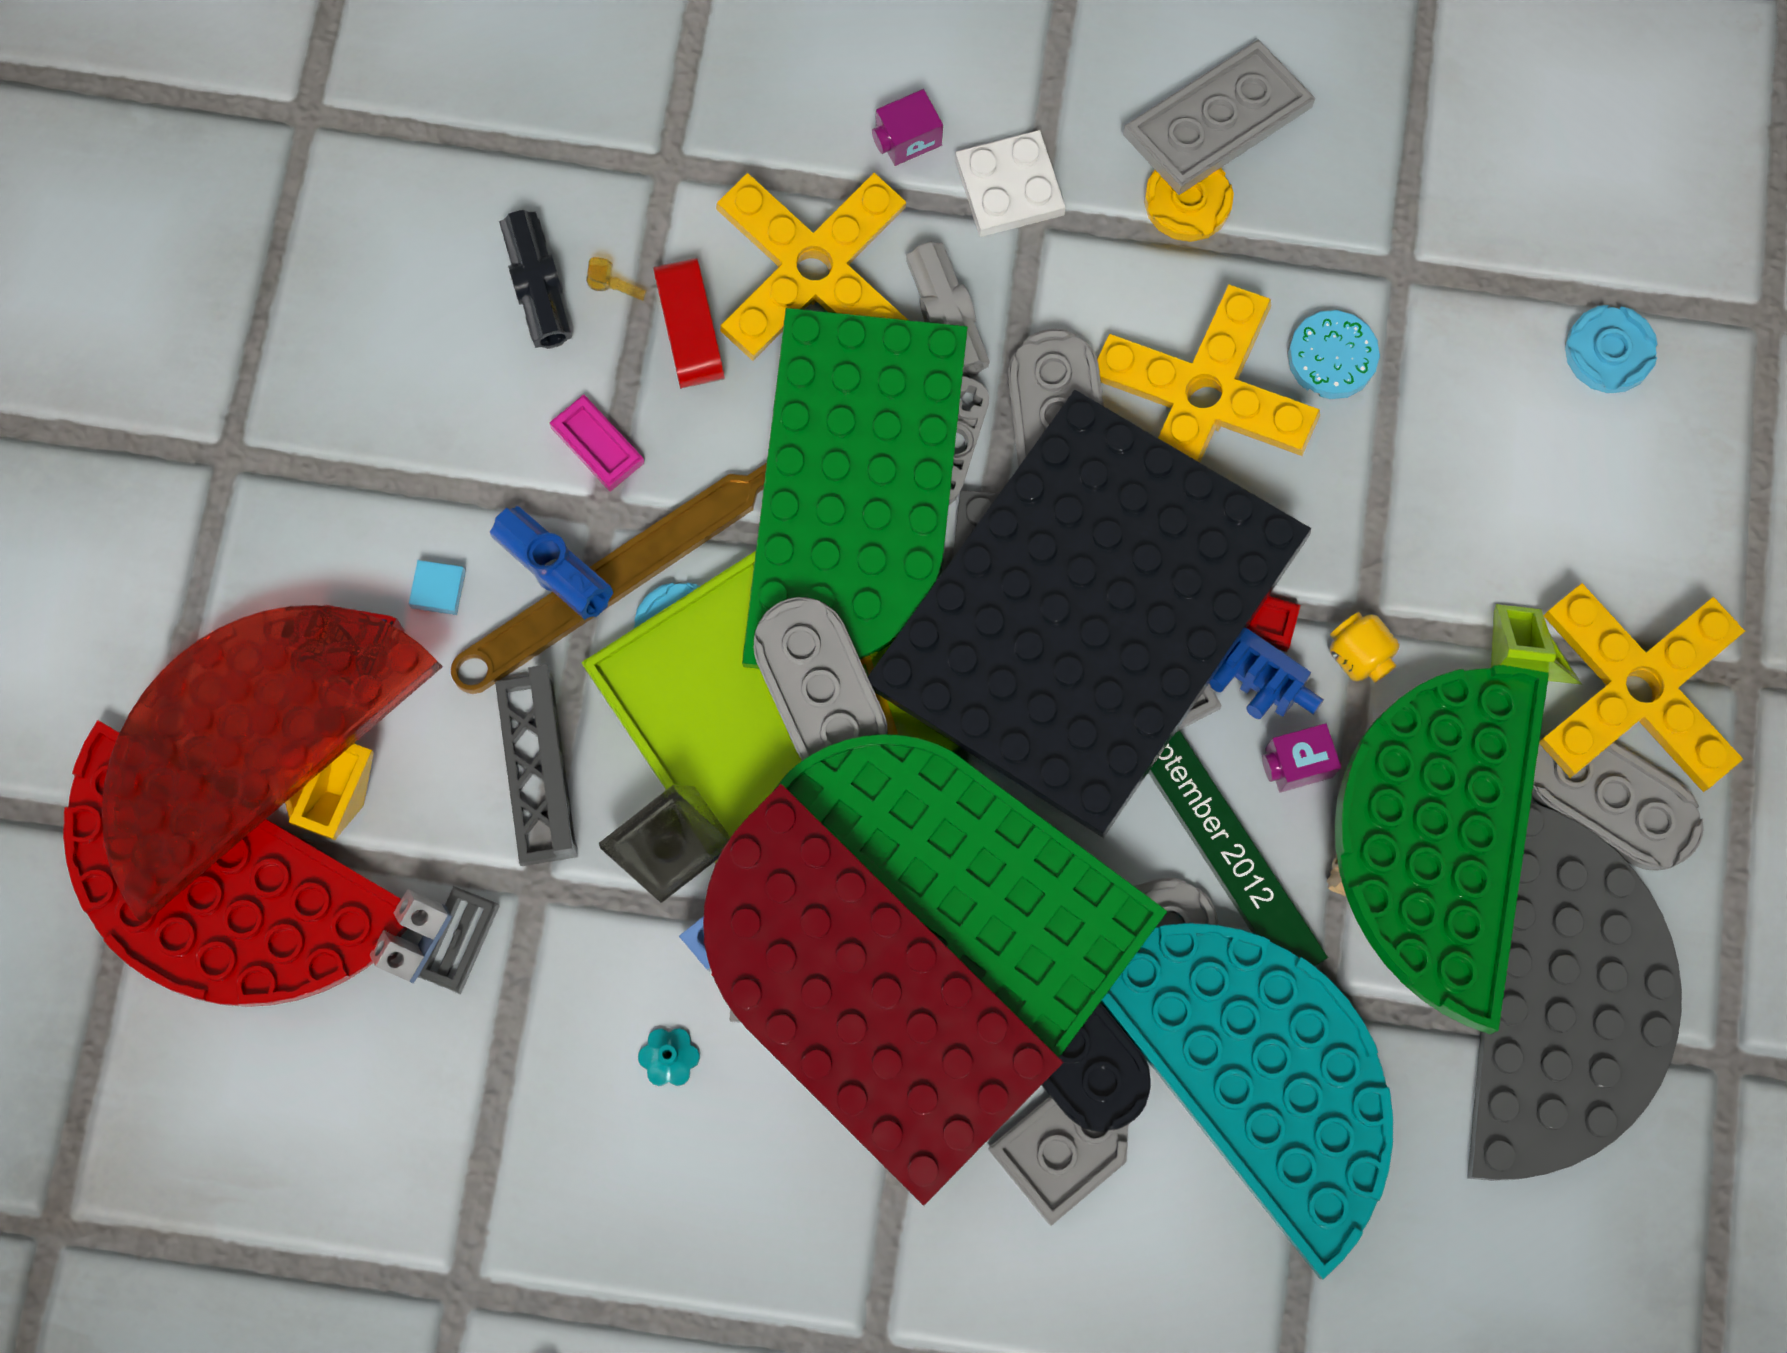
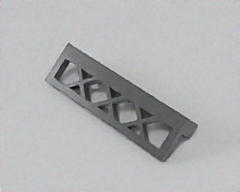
(550, 758)

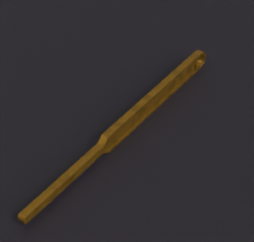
(622, 569)

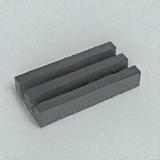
(474, 946)

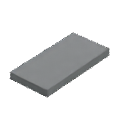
(1218, 117)

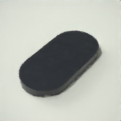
(1101, 1076)

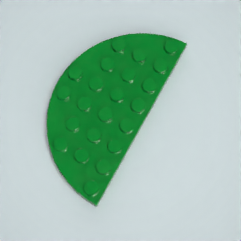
(1439, 832)

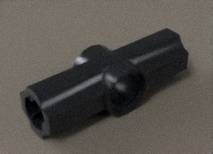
(535, 279)

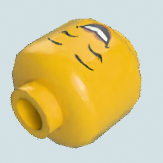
(1364, 647)

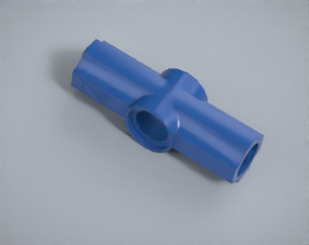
(566, 577)

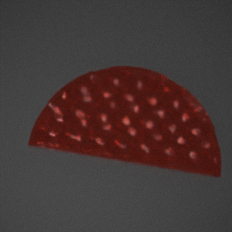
(239, 733)

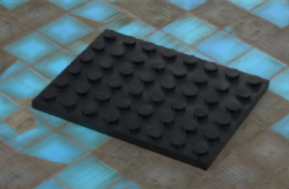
(1088, 611)

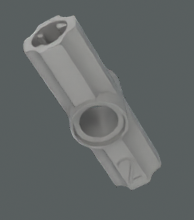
(945, 300)

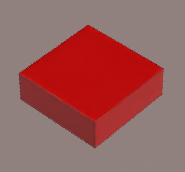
(1276, 622)

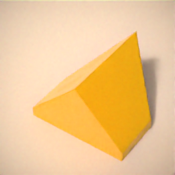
(333, 795)

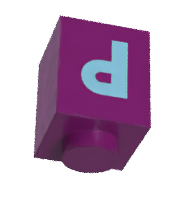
(907, 128)
(1301, 758)

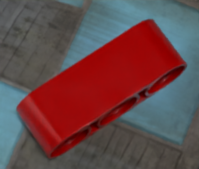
(689, 323)

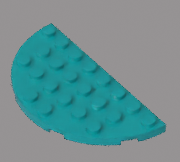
(1269, 1073)

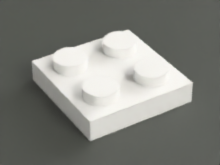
(1010, 183)

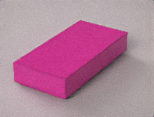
(596, 443)

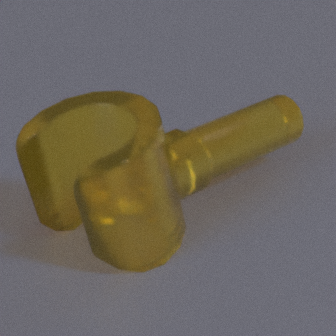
(600, 279)

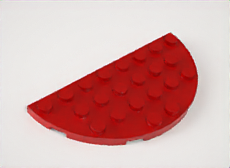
(251, 929)

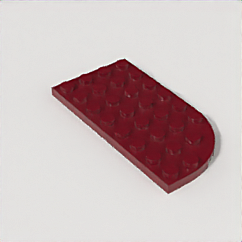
(863, 998)

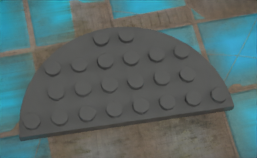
(1582, 1011)

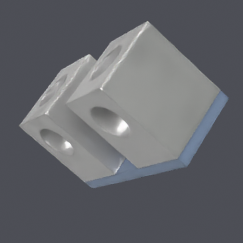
(409, 957)

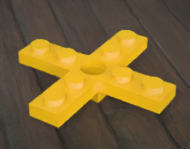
(789, 242)
(1218, 366)
(1665, 667)

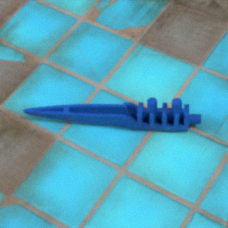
(1269, 673)

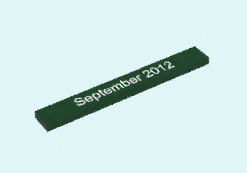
(1231, 851)

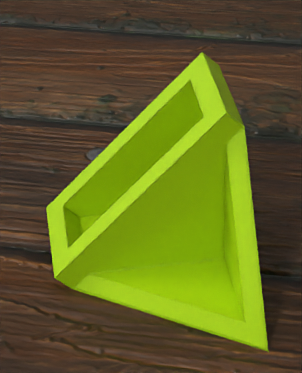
(1525, 642)

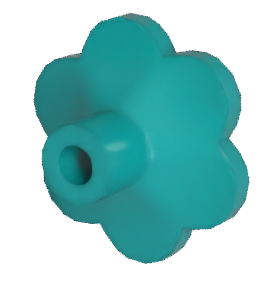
(672, 1070)

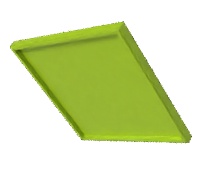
(697, 708)

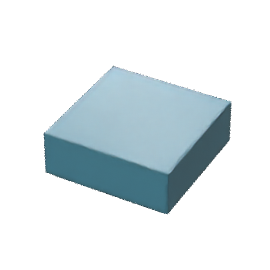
(437, 587)

